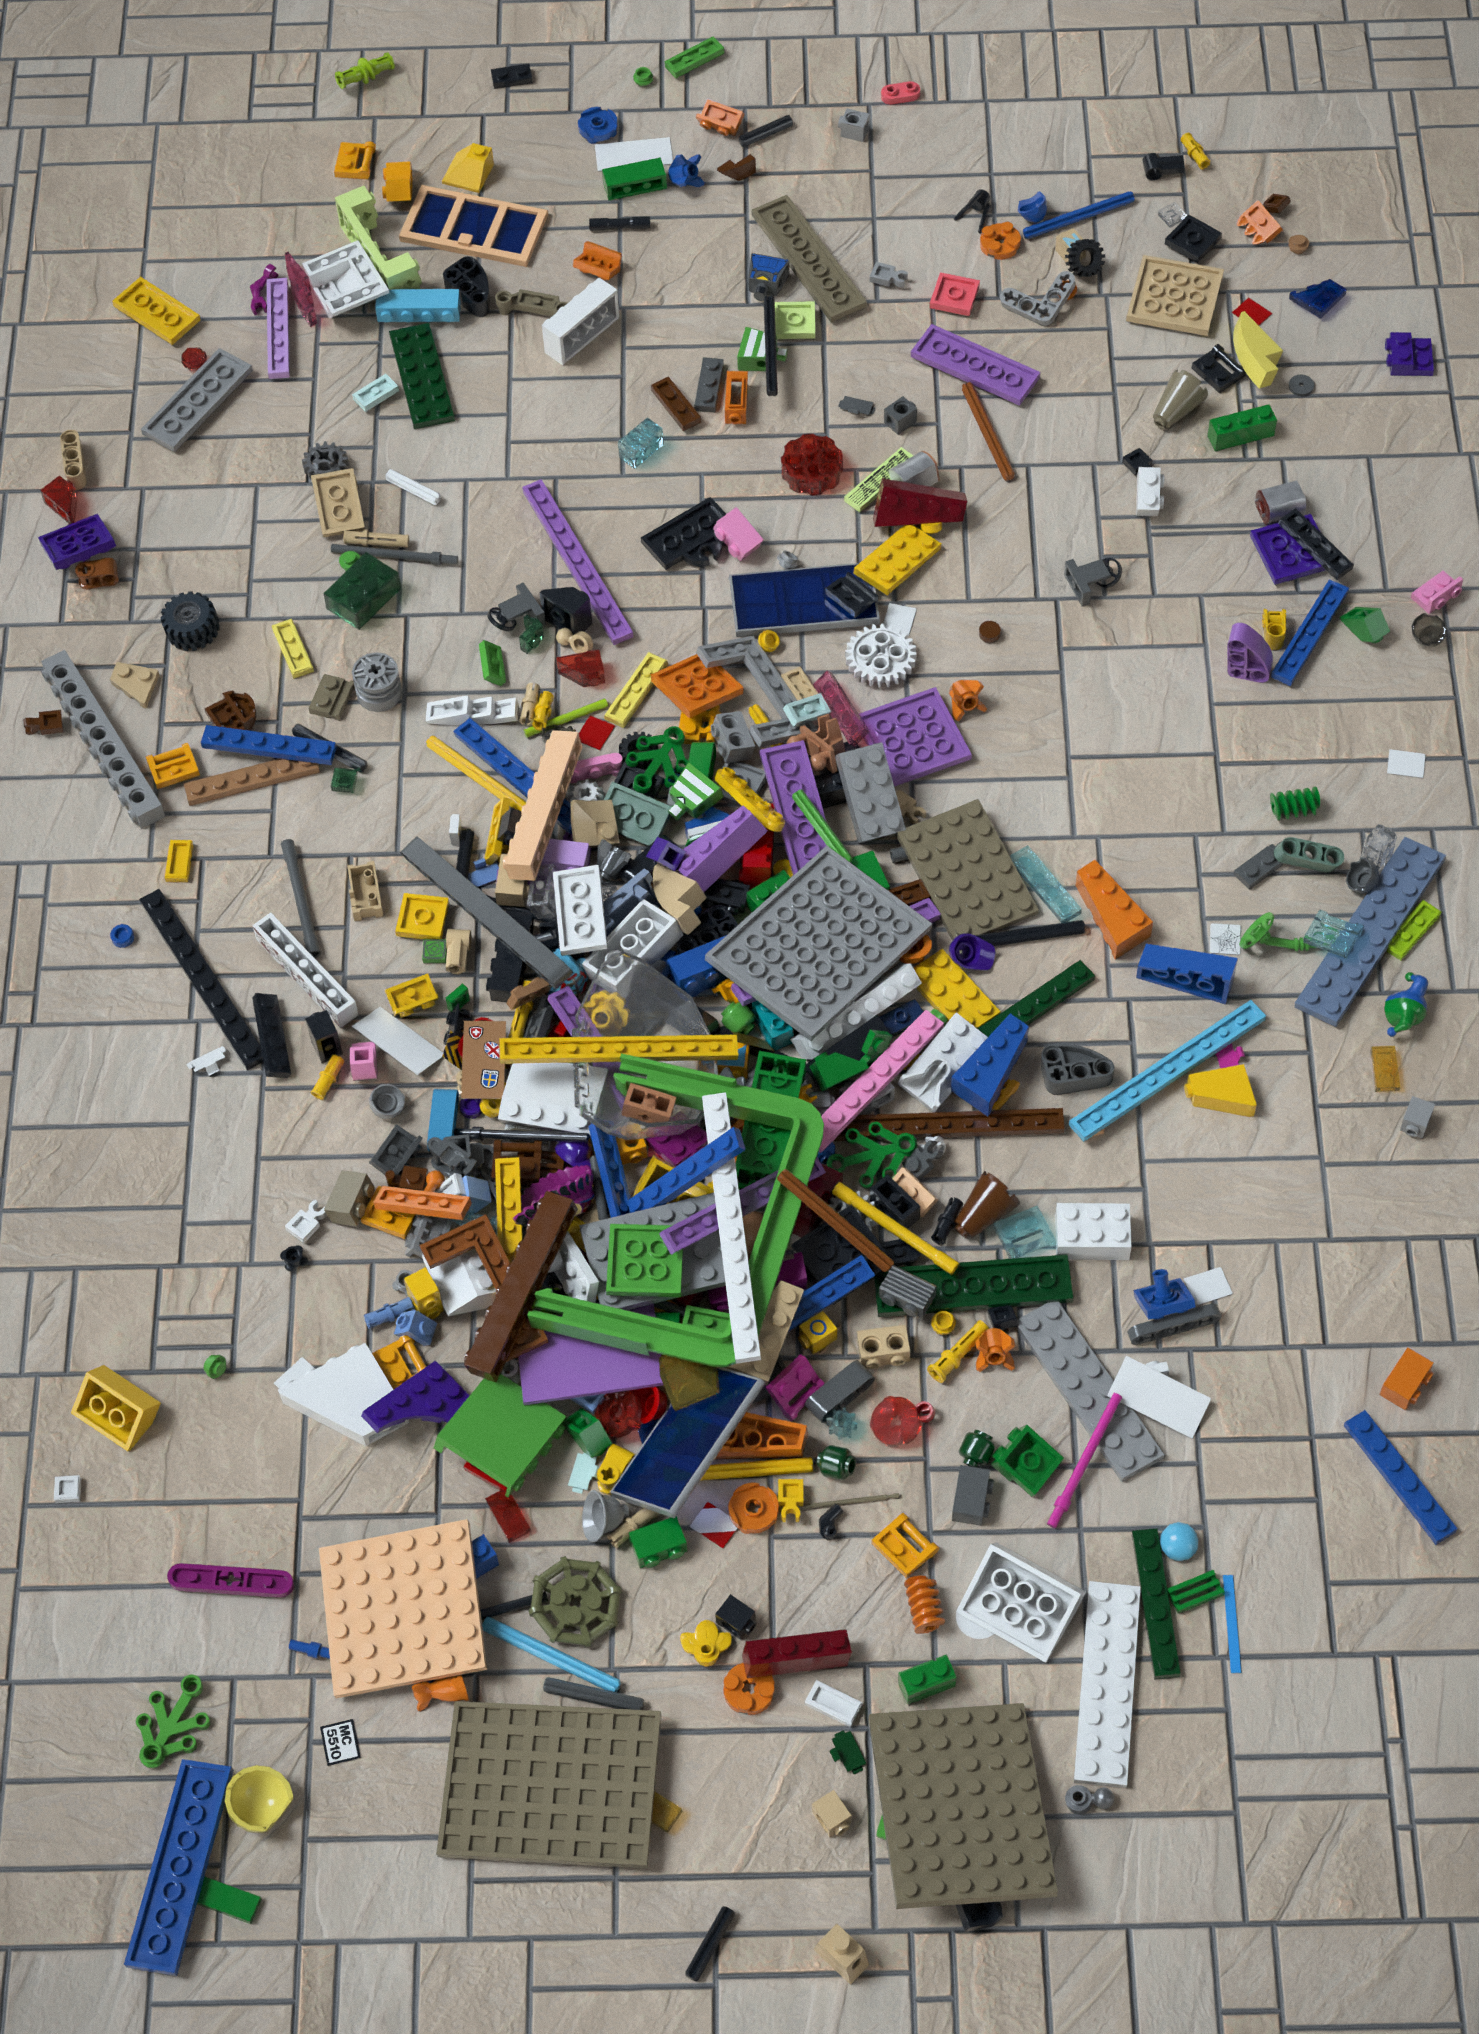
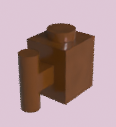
(411, 1178)

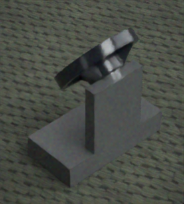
(1087, 574)
(516, 607)

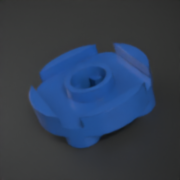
(598, 133)

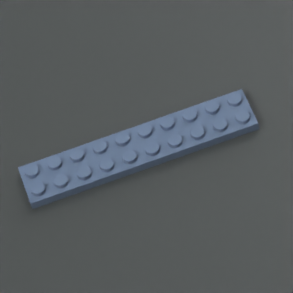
(1382, 914)

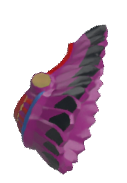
(570, 1183)

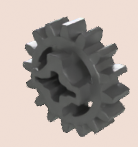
(324, 459)

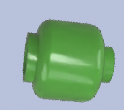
(738, 1018)

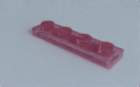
(841, 708)

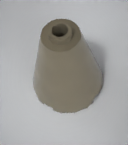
(1178, 399)

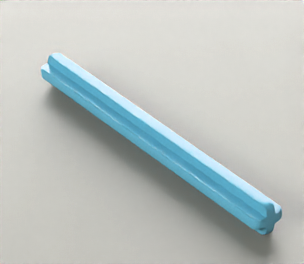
(551, 1655)

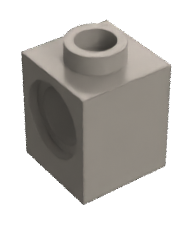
(854, 124)
(1417, 1117)

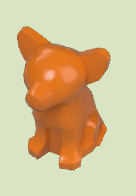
(444, 1689)

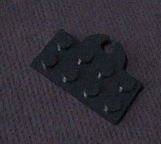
(687, 536)

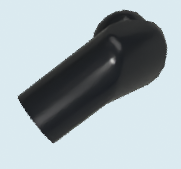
(827, 1522)

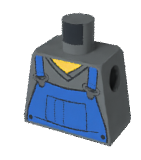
(767, 275)

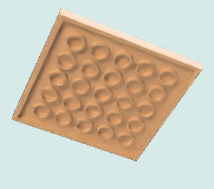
(402, 1609)

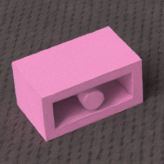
(737, 534)

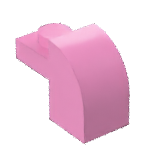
(363, 1061)

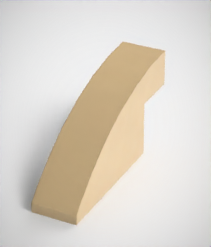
(678, 896)

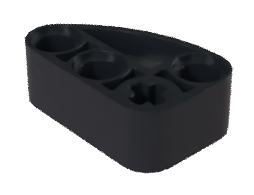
(472, 284)
(714, 924)

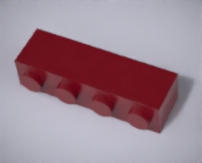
(796, 1653)

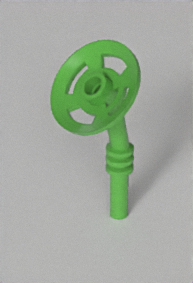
(1260, 933)

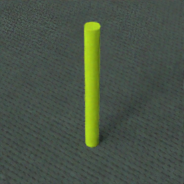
(569, 716)

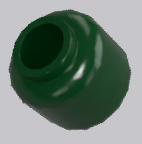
(976, 1448)
(836, 1462)

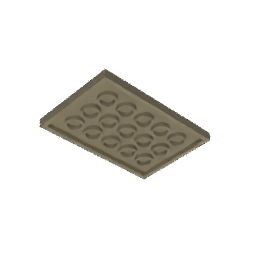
(967, 871)

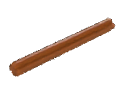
(988, 431)
(835, 1220)

